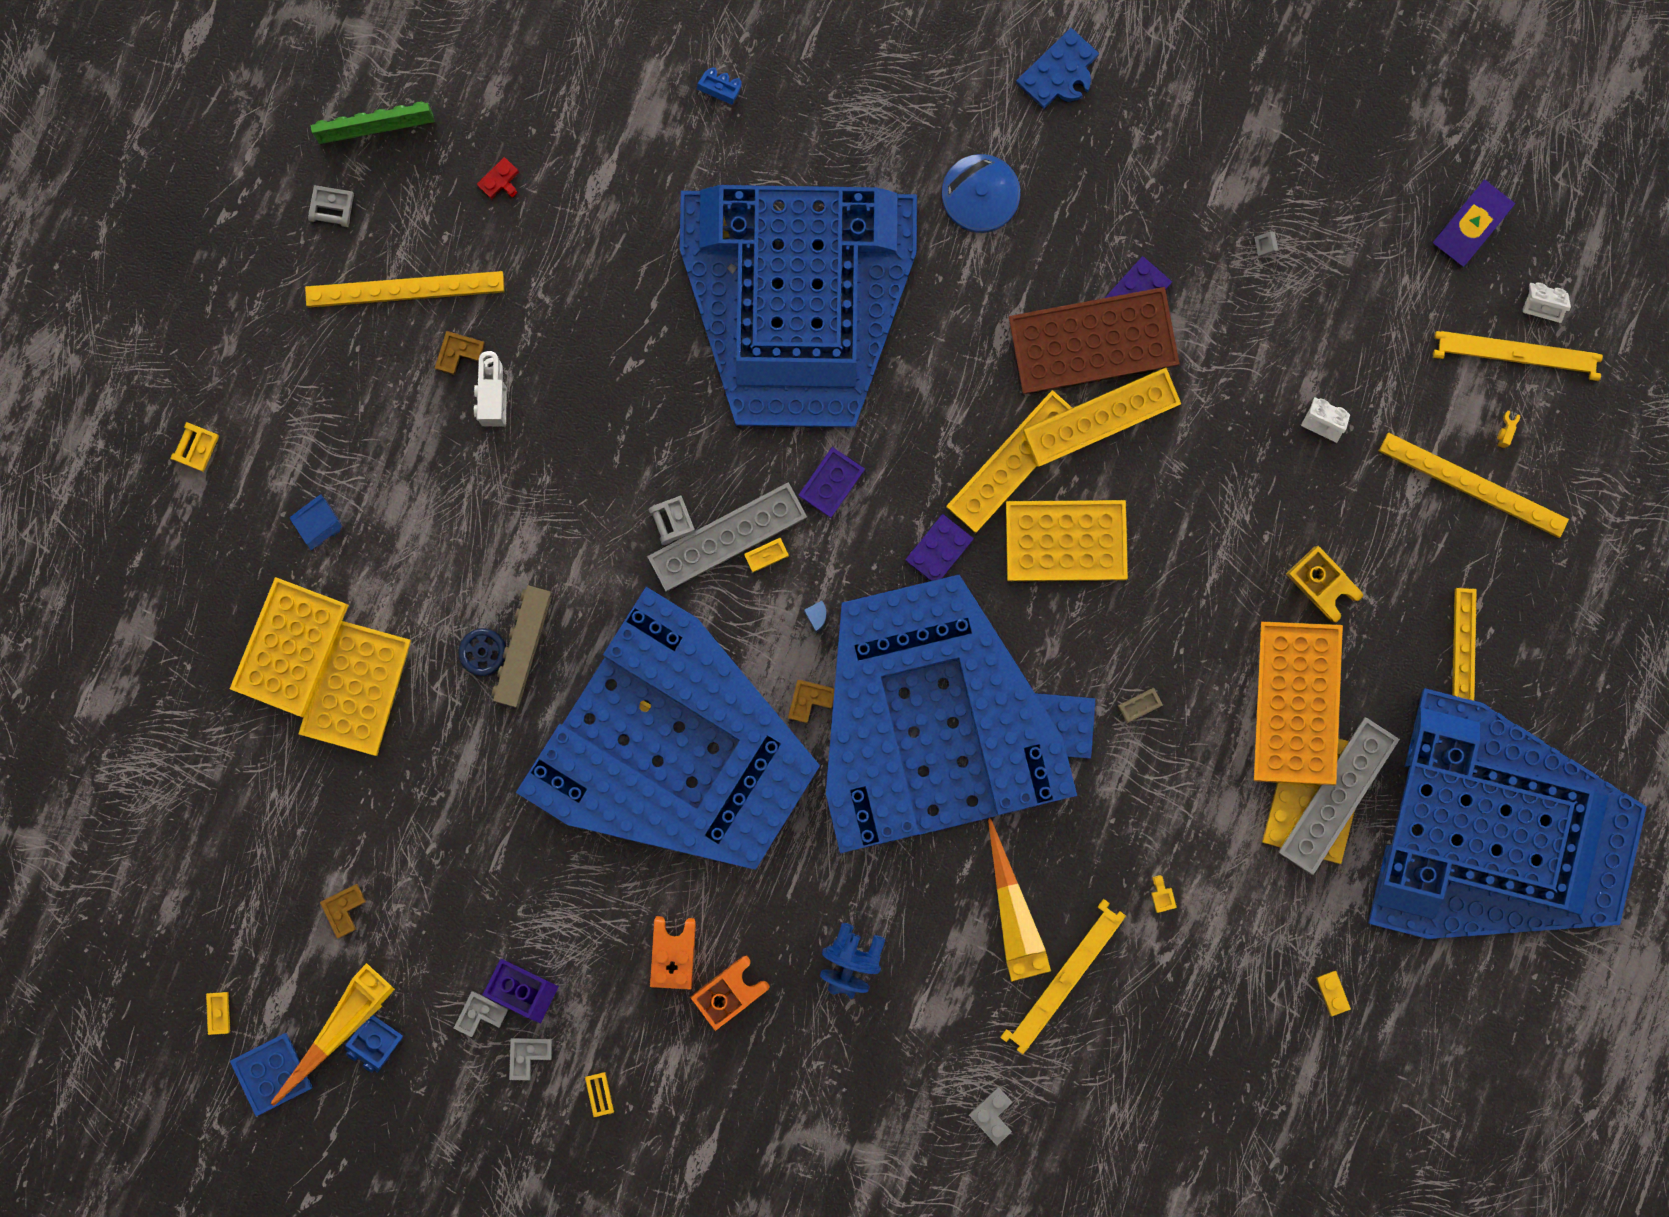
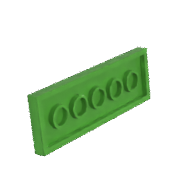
(372, 123)

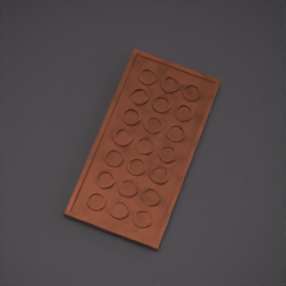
(1093, 340)

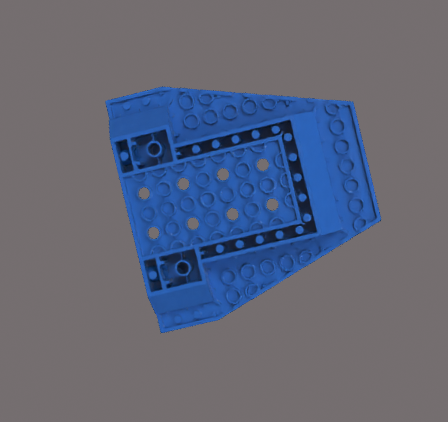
(795, 370)
(688, 679)
(1003, 729)
(1464, 889)

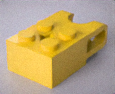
(1326, 588)

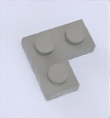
(479, 1008)
(523, 1051)
(987, 1115)

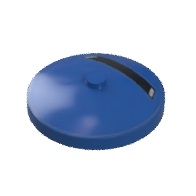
(980, 193)

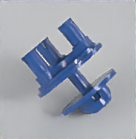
(845, 954)

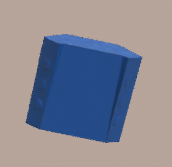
(316, 522)

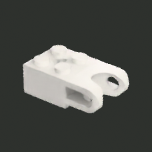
(490, 392)

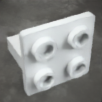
(1547, 302)
(1326, 419)

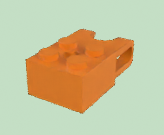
(672, 949)
(734, 992)

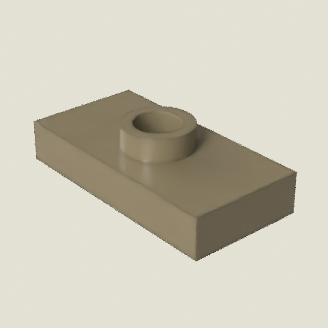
(1140, 705)

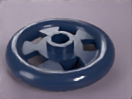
(492, 665)

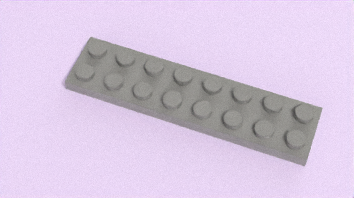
(727, 537)
(1335, 804)

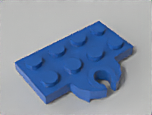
(1060, 70)

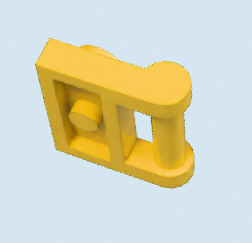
(200, 449)

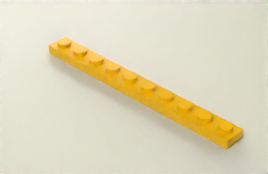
(404, 289)
(1473, 485)

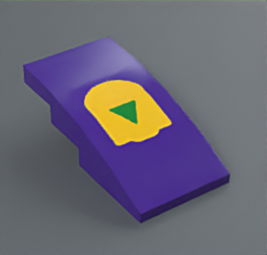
(1474, 223)

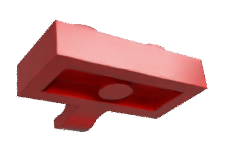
(498, 179)

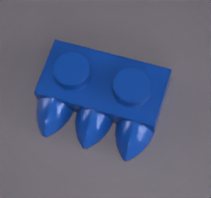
(719, 86)

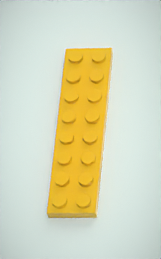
(1101, 417)
(1003, 471)

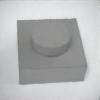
(1266, 244)

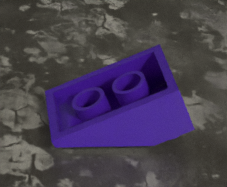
(520, 990)

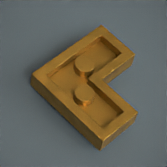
(453, 348)
(806, 695)
(337, 909)

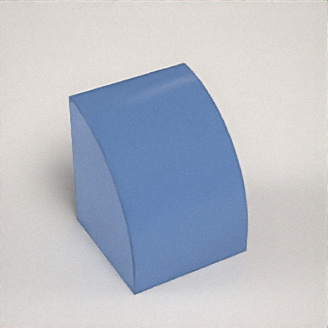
(816, 615)

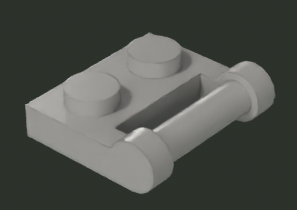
(331, 199)
(678, 518)

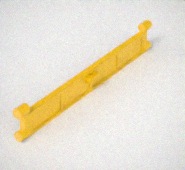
(1518, 352)
(1066, 978)

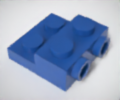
(373, 1044)

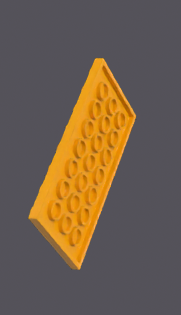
(1298, 703)

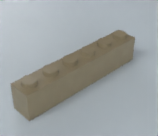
(522, 646)

